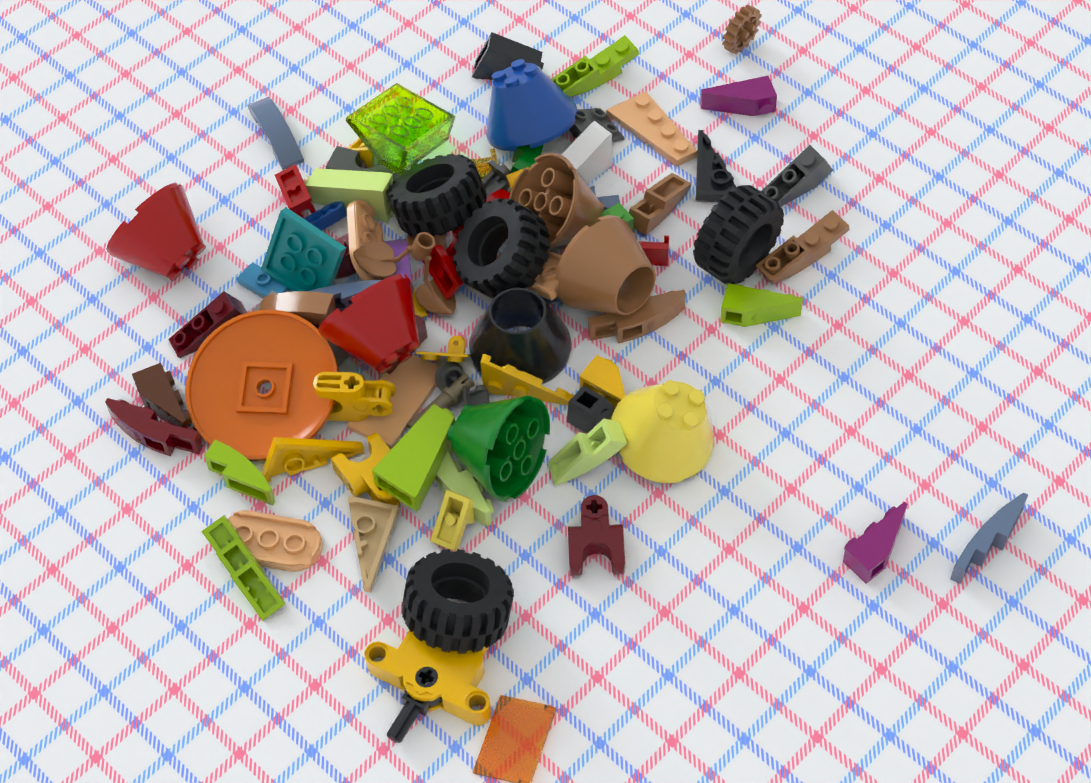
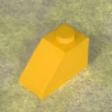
(603, 378)

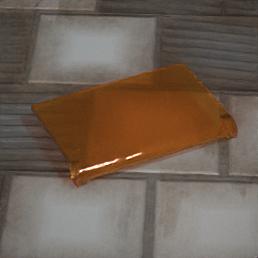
(514, 740)

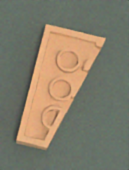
(654, 127)

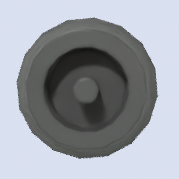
(447, 374)

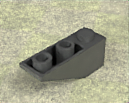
(798, 177)

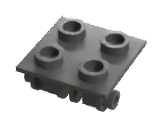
(588, 116)

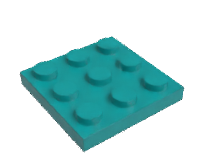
(301, 254)

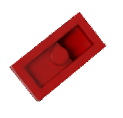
(444, 272)

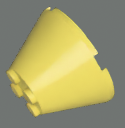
(665, 431)

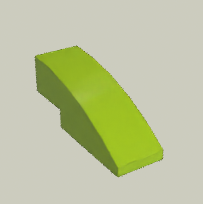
(238, 472)

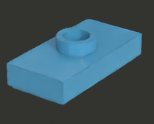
(259, 282)

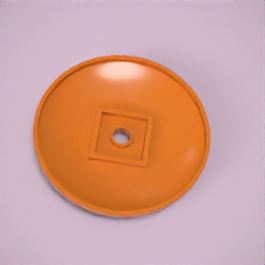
(242, 356)

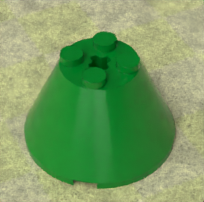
(502, 443)

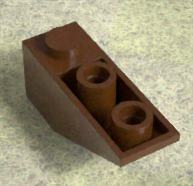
(156, 392)

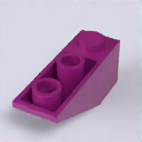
(873, 549)

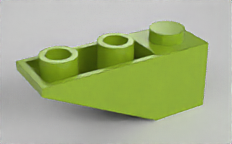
(753, 306)

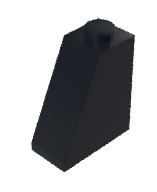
(500, 53)

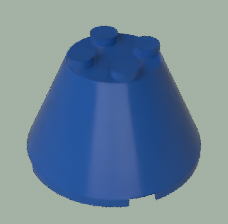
(527, 108)

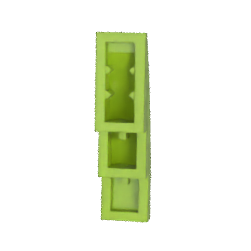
(243, 567)

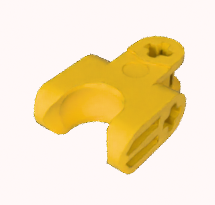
(354, 396)
(359, 475)

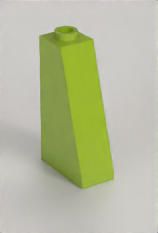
(416, 458)

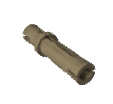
(449, 396)

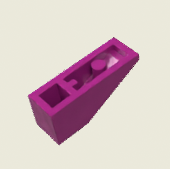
(744, 97)

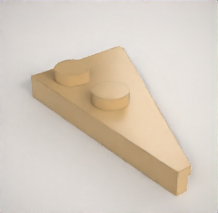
(372, 529)

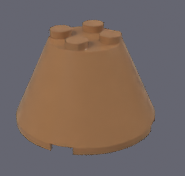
(558, 196)

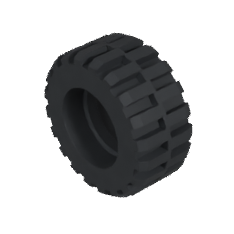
(437, 195)
(738, 234)
(484, 236)
(452, 623)

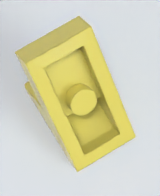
(452, 519)

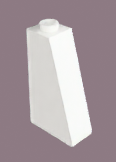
(591, 152)

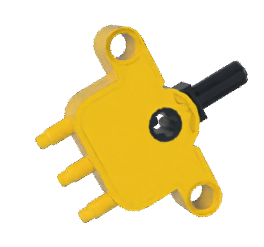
(448, 680)

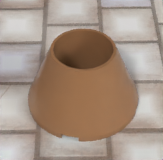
(605, 269)

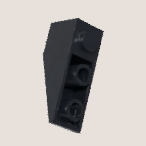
(588, 409)

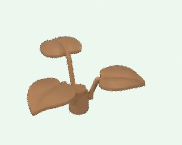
(379, 261)

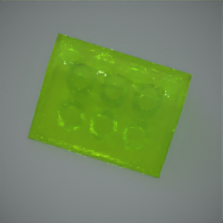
(401, 127)

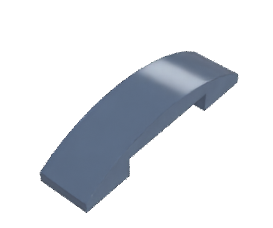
(277, 132)

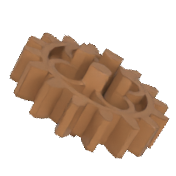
(741, 29)

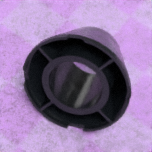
(537, 351)

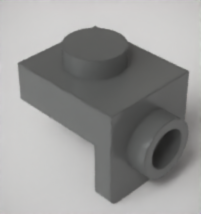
(496, 178)

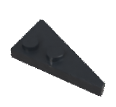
(712, 177)

